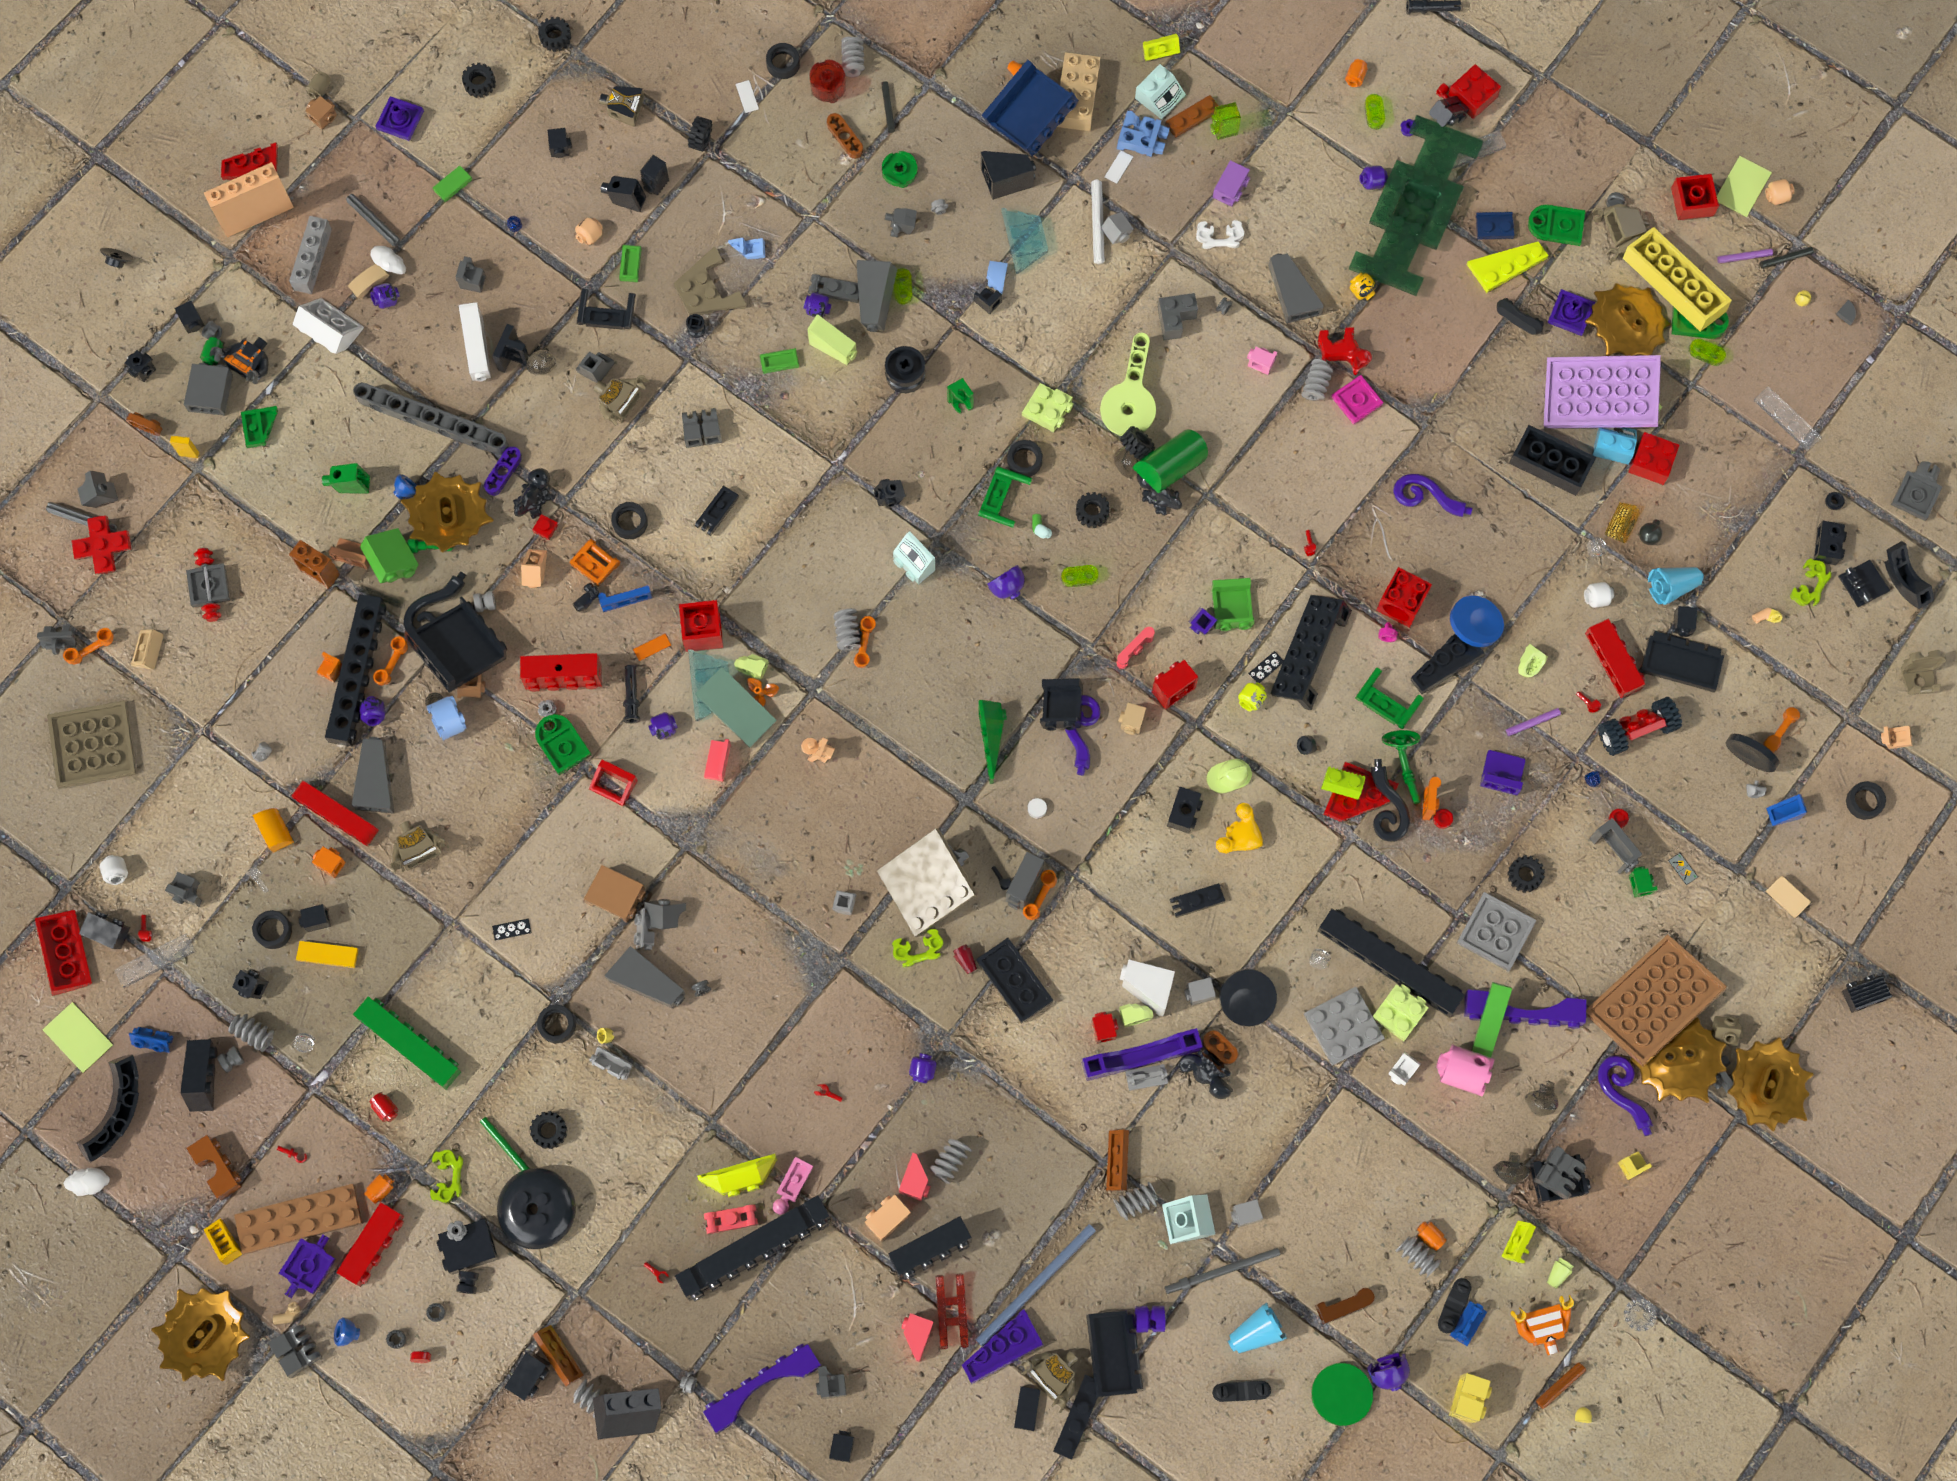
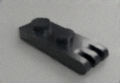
(717, 510)
(1198, 900)

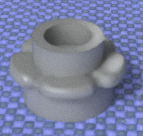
(939, 206)
(548, 703)
(462, 1230)
(688, 1383)

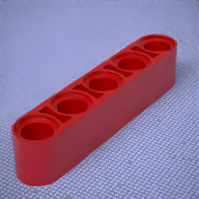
(335, 813)

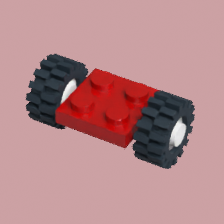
(1662, 717)

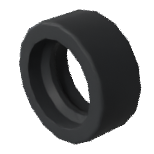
(783, 48)
(1028, 445)
(634, 533)
(1874, 789)
(261, 919)
(556, 1009)

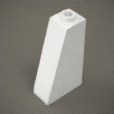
(475, 341)

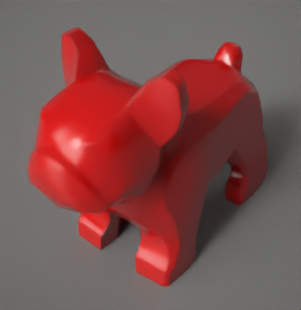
(1344, 350)

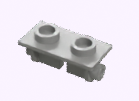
(643, 937)
(615, 1065)
(1146, 1077)

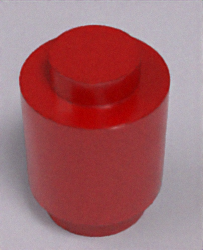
(384, 1107)

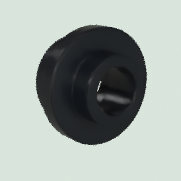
(1834, 496)

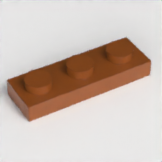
(1191, 116)
(1117, 1160)
(558, 1355)

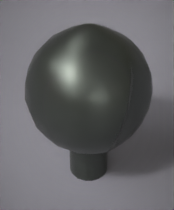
(1651, 533)

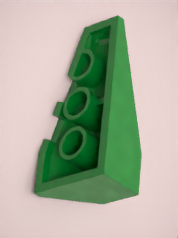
(992, 723)

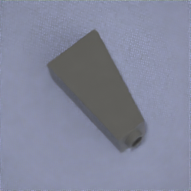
(1293, 290)
(875, 292)
(373, 781)
(642, 977)

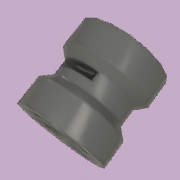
(230, 1059)

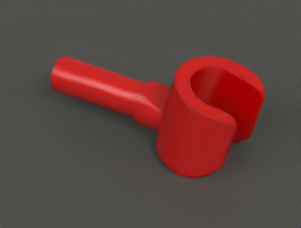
(1442, 90)
(1309, 549)
(1592, 706)
(144, 934)
(825, 1092)
(656, 1272)

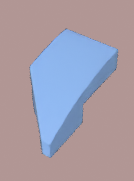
(749, 249)
(996, 275)

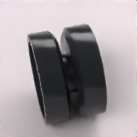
(905, 369)

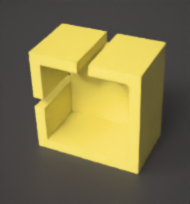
(1470, 1398)

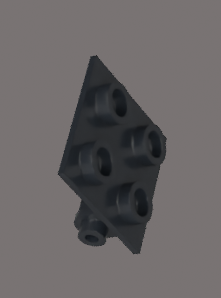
(1863, 583)

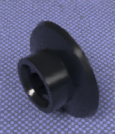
(115, 257)

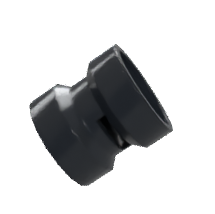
(695, 330)
(467, 1282)

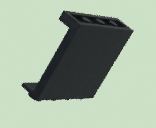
(457, 645)

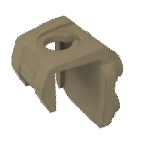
(1924, 666)

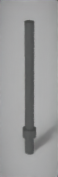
(1185, 1283)

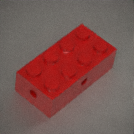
(561, 671)

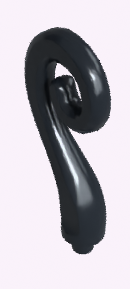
(451, 589)
(1380, 779)

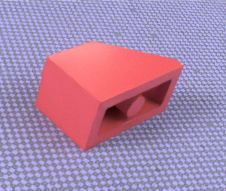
(915, 1180)
(917, 1333)

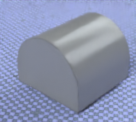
(844, 902)

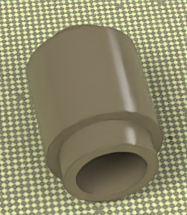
(318, 85)

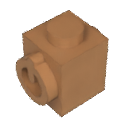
(321, 112)

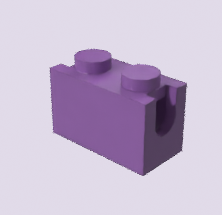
(1231, 183)

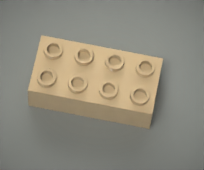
(1081, 78)

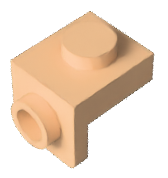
(1897, 737)

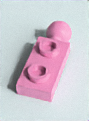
(792, 1185)

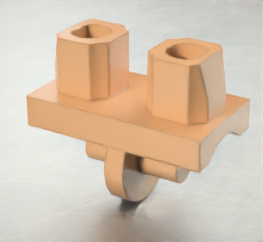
(817, 749)

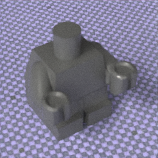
(901, 220)

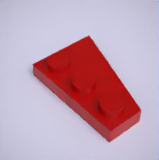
(243, 164)

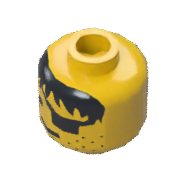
(1363, 286)

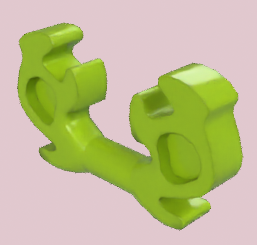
(1818, 569)
(934, 943)
(446, 1159)

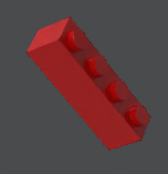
(1615, 658)
(370, 1244)

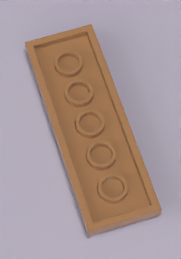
(298, 1219)

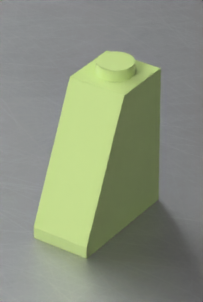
(831, 340)

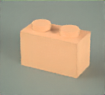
(887, 1217)

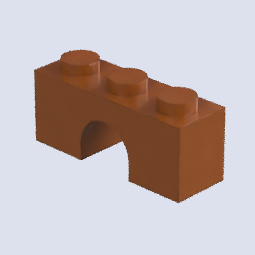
(225, 1180)

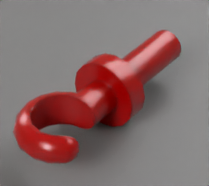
(291, 1153)

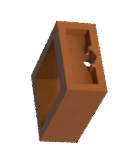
(310, 561)

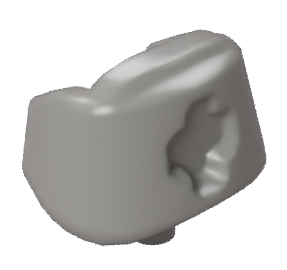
(262, 752)
(1755, 790)

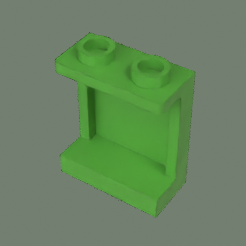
(1232, 604)

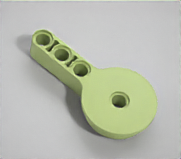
(1130, 394)

